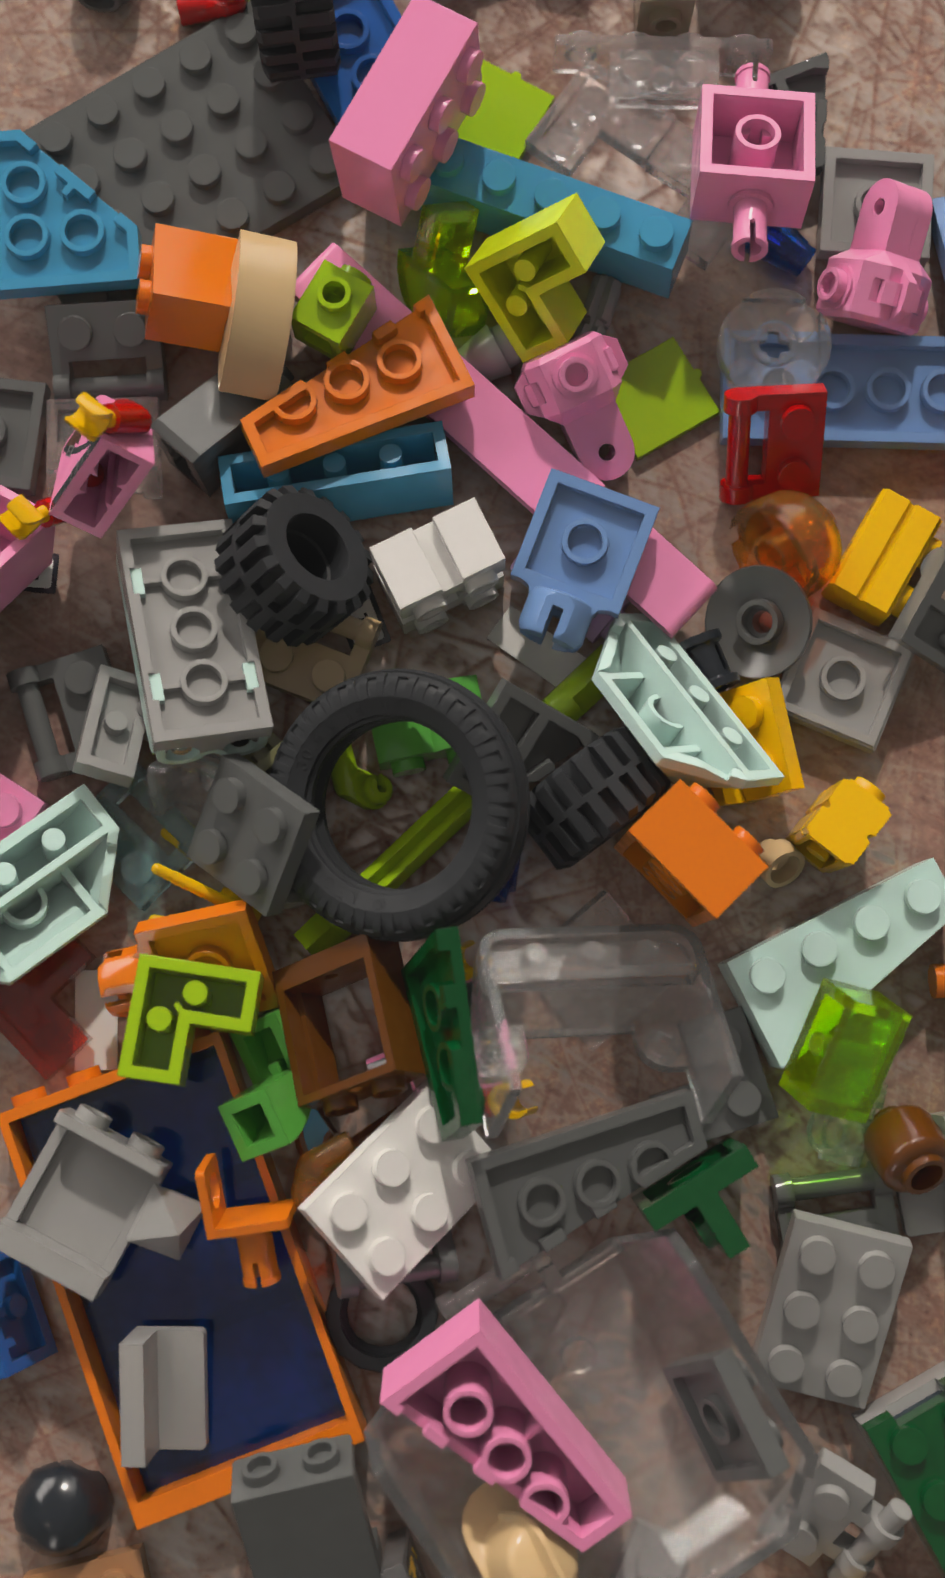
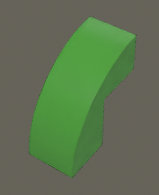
(267, 1111)

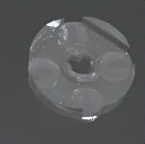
(794, 323)

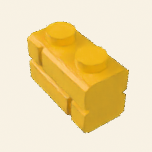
(883, 558)
(840, 824)

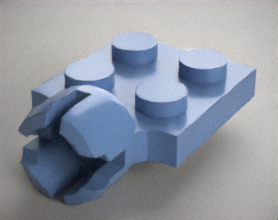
(579, 557)

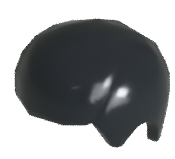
(62, 1508)

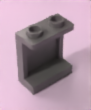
(305, 1513)

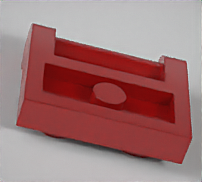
(790, 441)

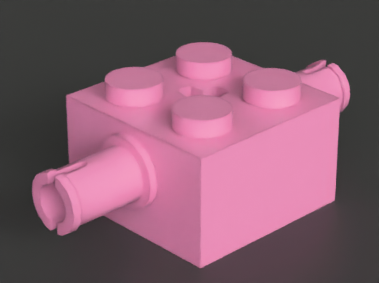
(752, 158)

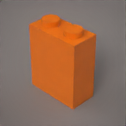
(185, 286)

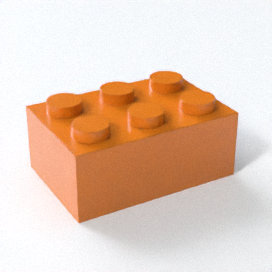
(692, 853)

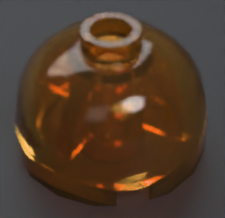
(790, 534)

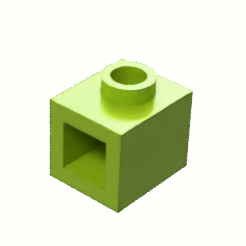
(334, 309)

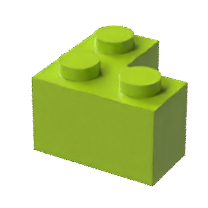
(172, 1001)

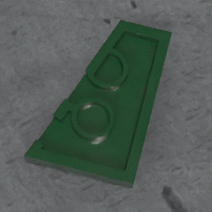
(444, 1032)

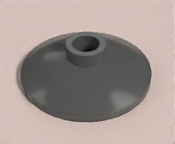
(737, 612)

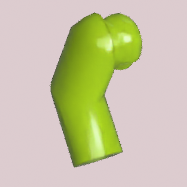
(360, 785)

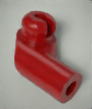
(203, 11)

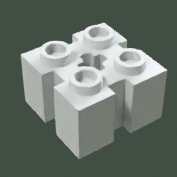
(440, 567)

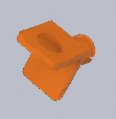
(249, 1224)

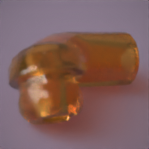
(318, 1164)

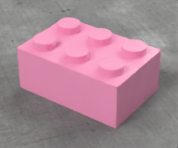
(409, 111)

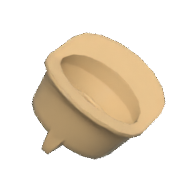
(511, 1541)

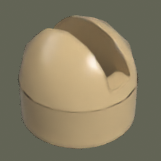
(783, 860)

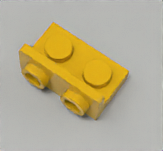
(764, 714)

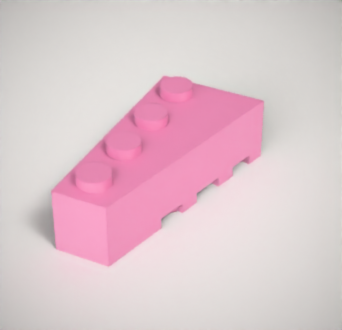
(499, 1413)

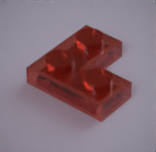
(36, 1020)

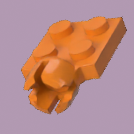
(209, 935)

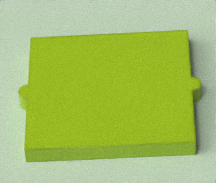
(506, 113)
(662, 398)

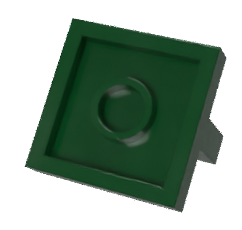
(694, 1193)

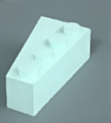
(847, 942)

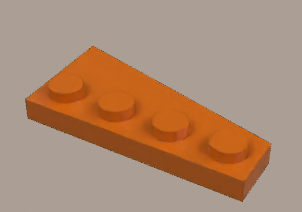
(377, 387)

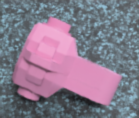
(880, 277)
(579, 391)

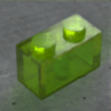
(844, 1051)

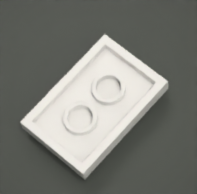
(395, 1195)

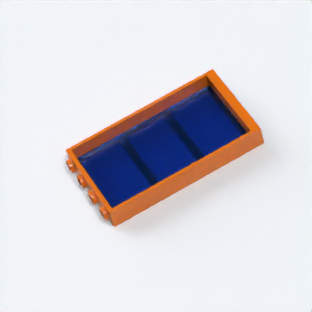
(268, 1348)

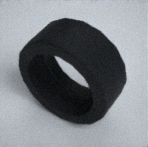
(371, 1356)

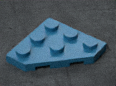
(57, 229)

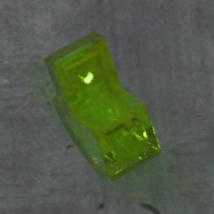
(438, 265)

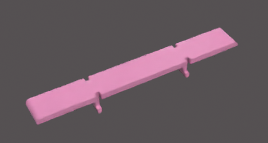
(520, 460)

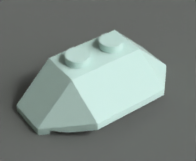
(677, 710)
(54, 881)

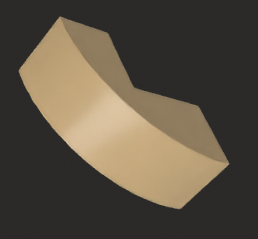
(259, 316)

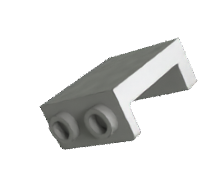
(82, 1200)

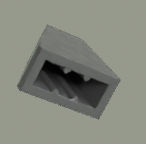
(207, 427)

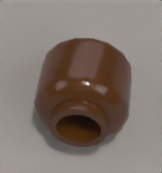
(906, 1149)

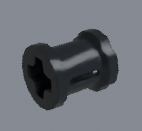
(710, 659)

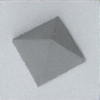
(165, 1222)

